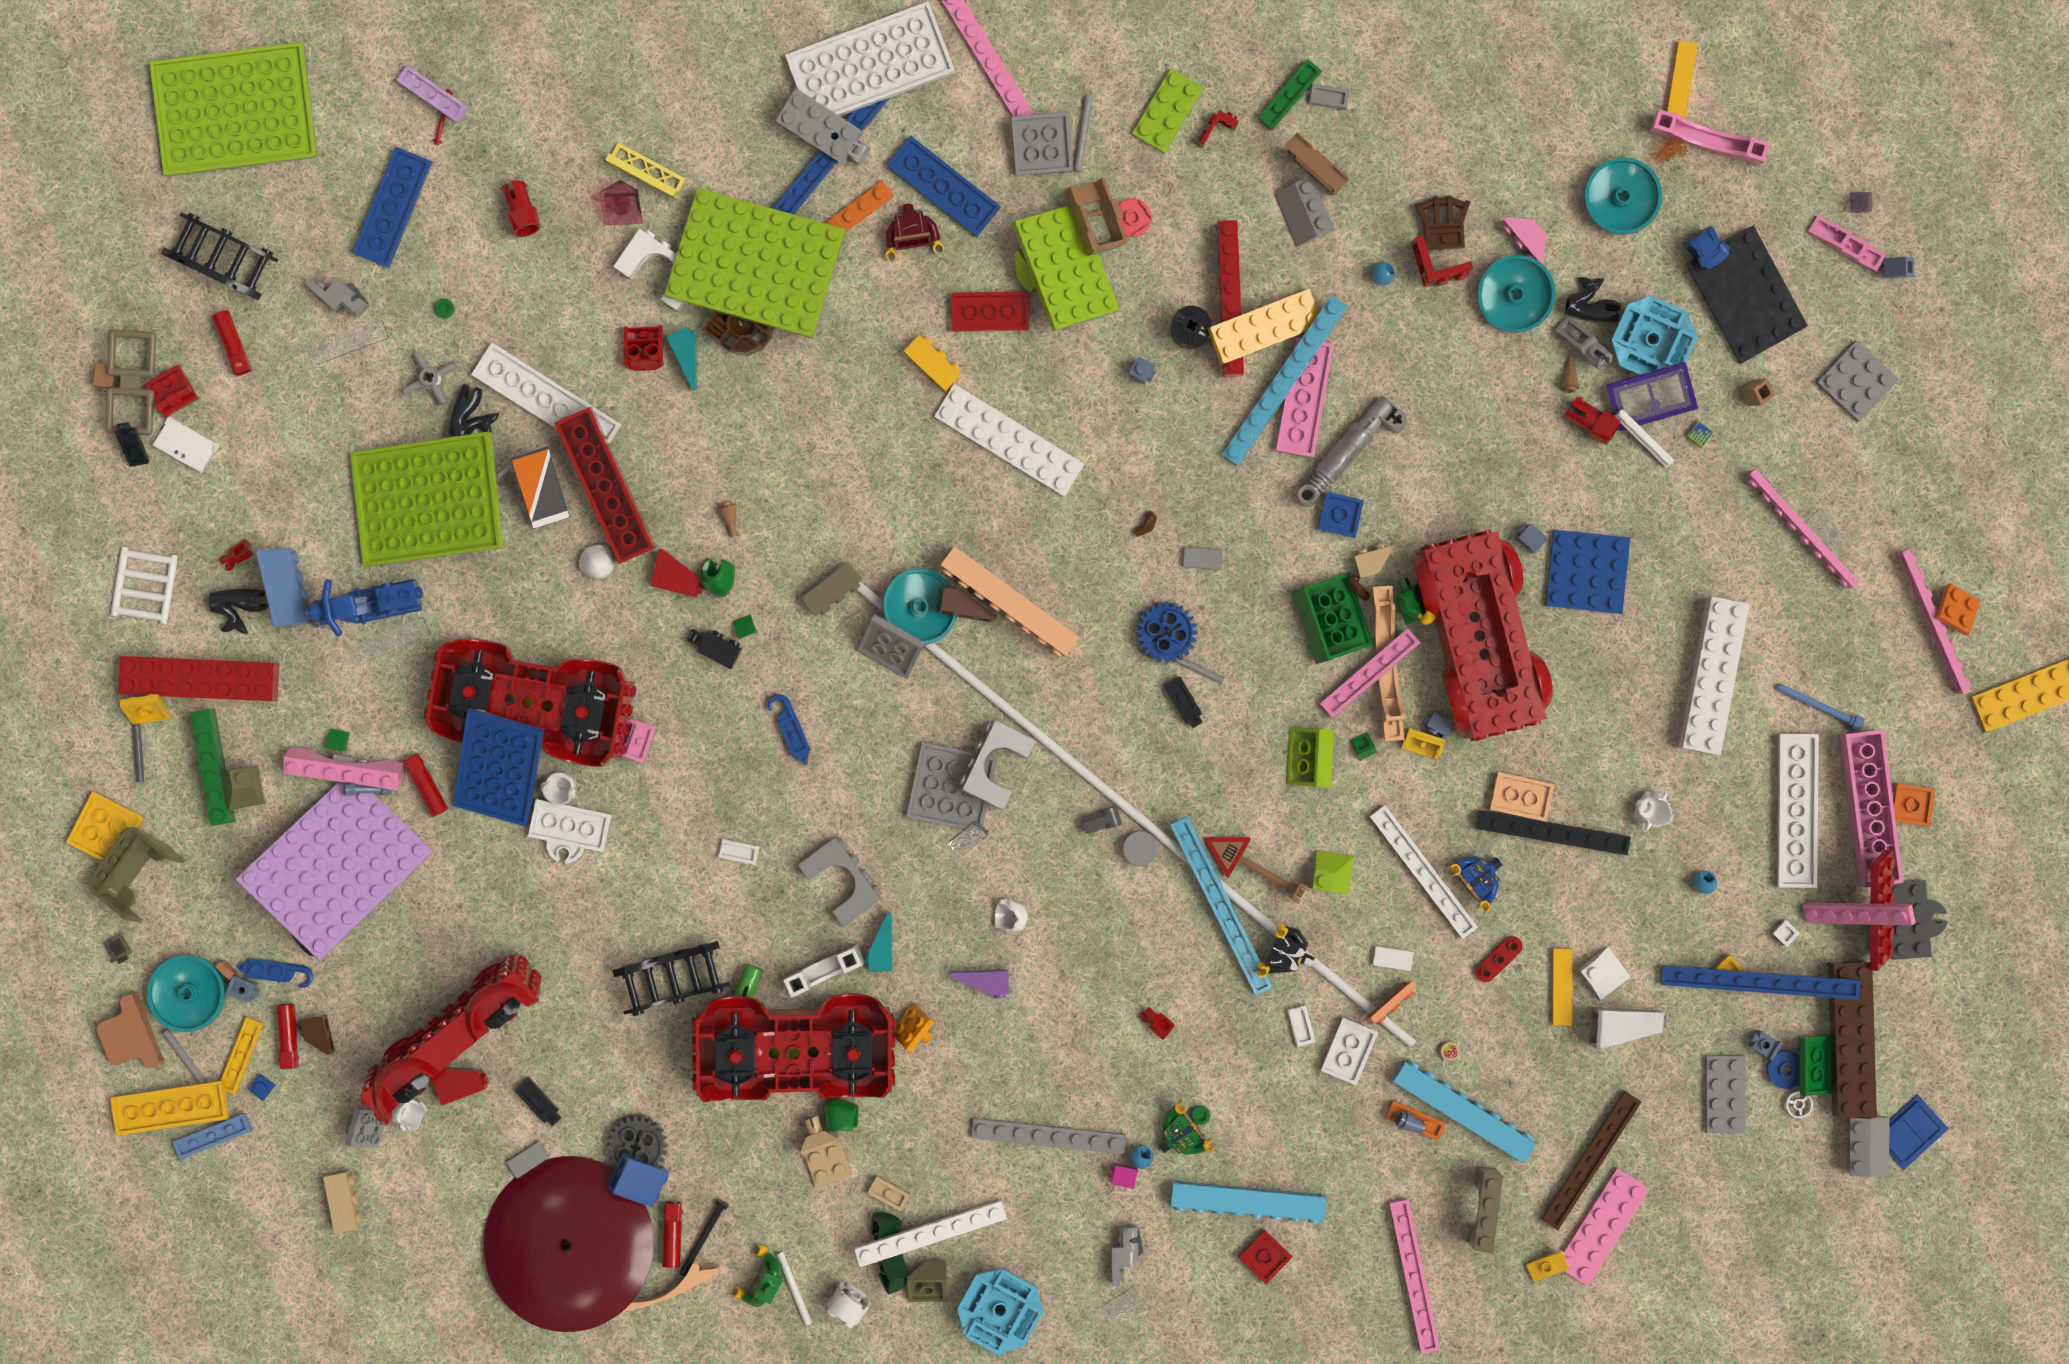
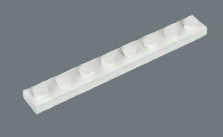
(1423, 871)
(930, 1233)

